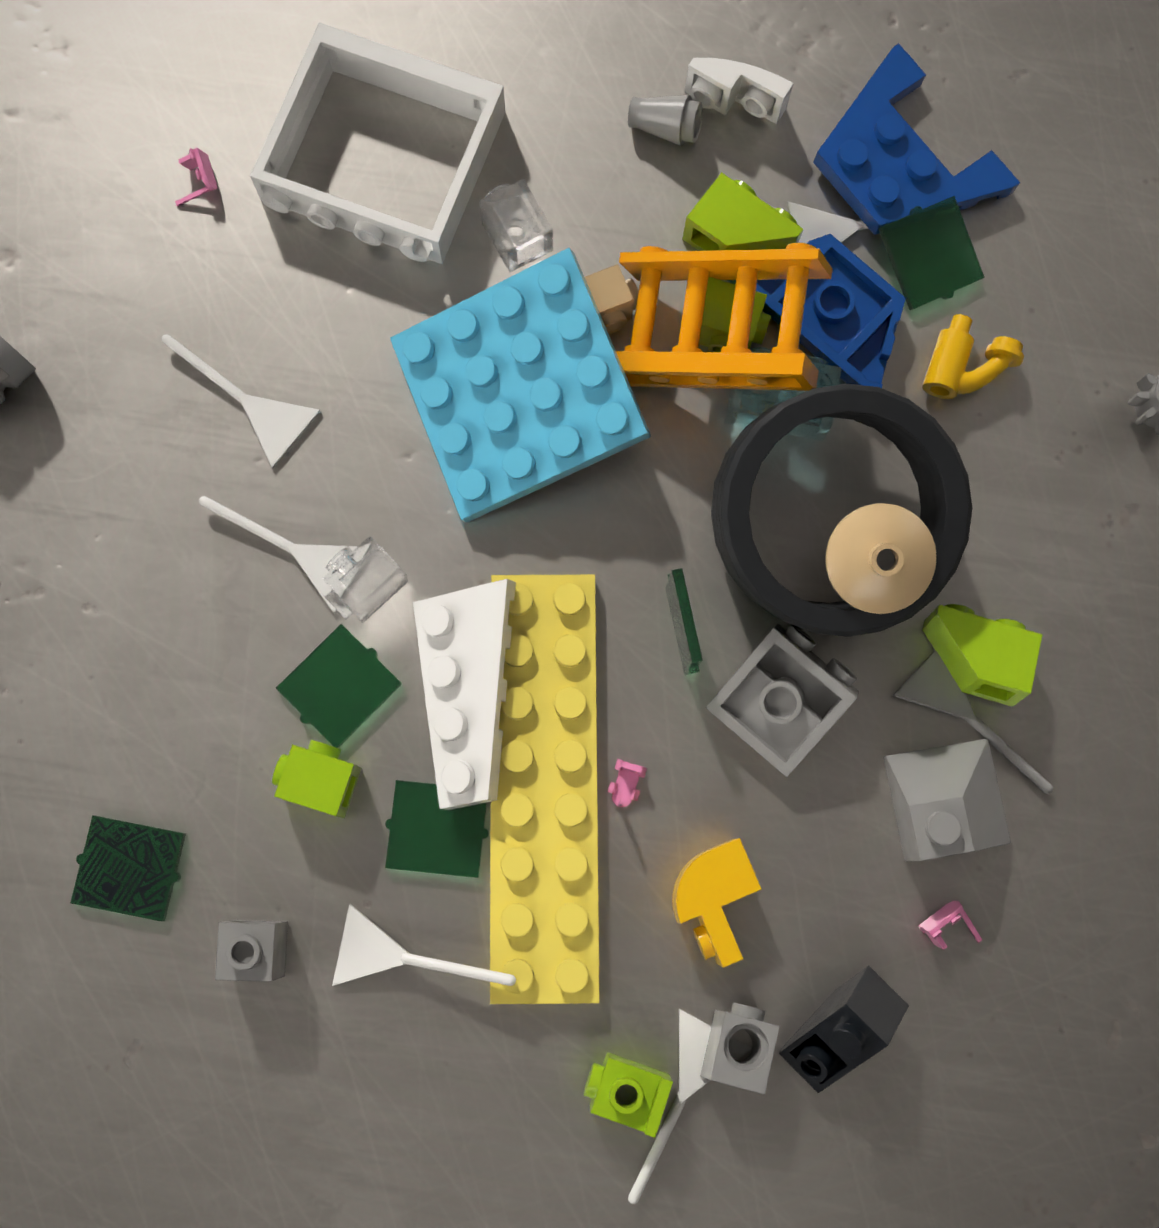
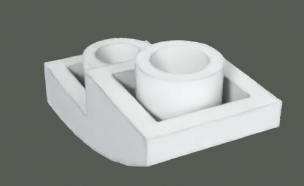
(724, 81)

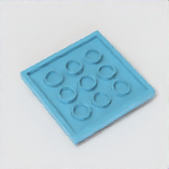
(519, 386)

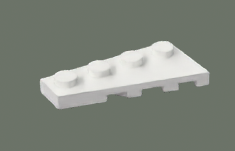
(462, 672)

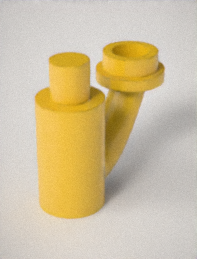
(947, 367)

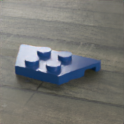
(844, 317)

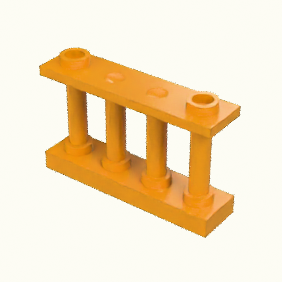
(736, 364)

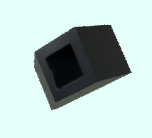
(845, 1030)

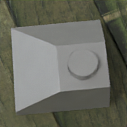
(946, 800)

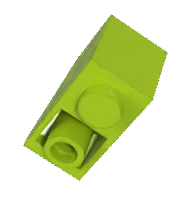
(736, 219)
(984, 654)

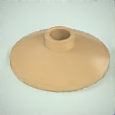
(854, 553)

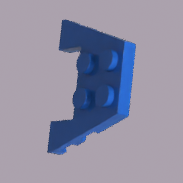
(886, 166)

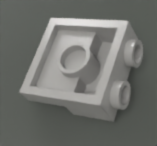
(785, 697)

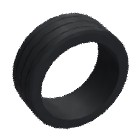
(920, 439)

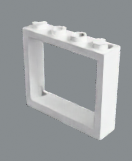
(399, 73)

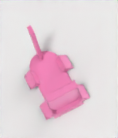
(199, 159)
(625, 787)
(946, 914)

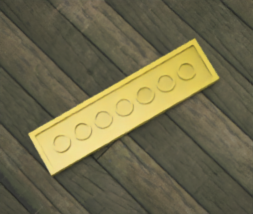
(547, 798)

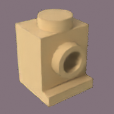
(613, 297)

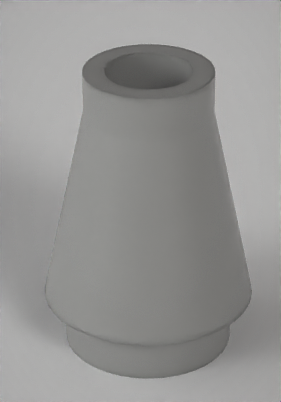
(667, 117)

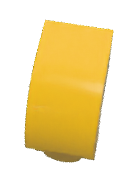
(707, 885)

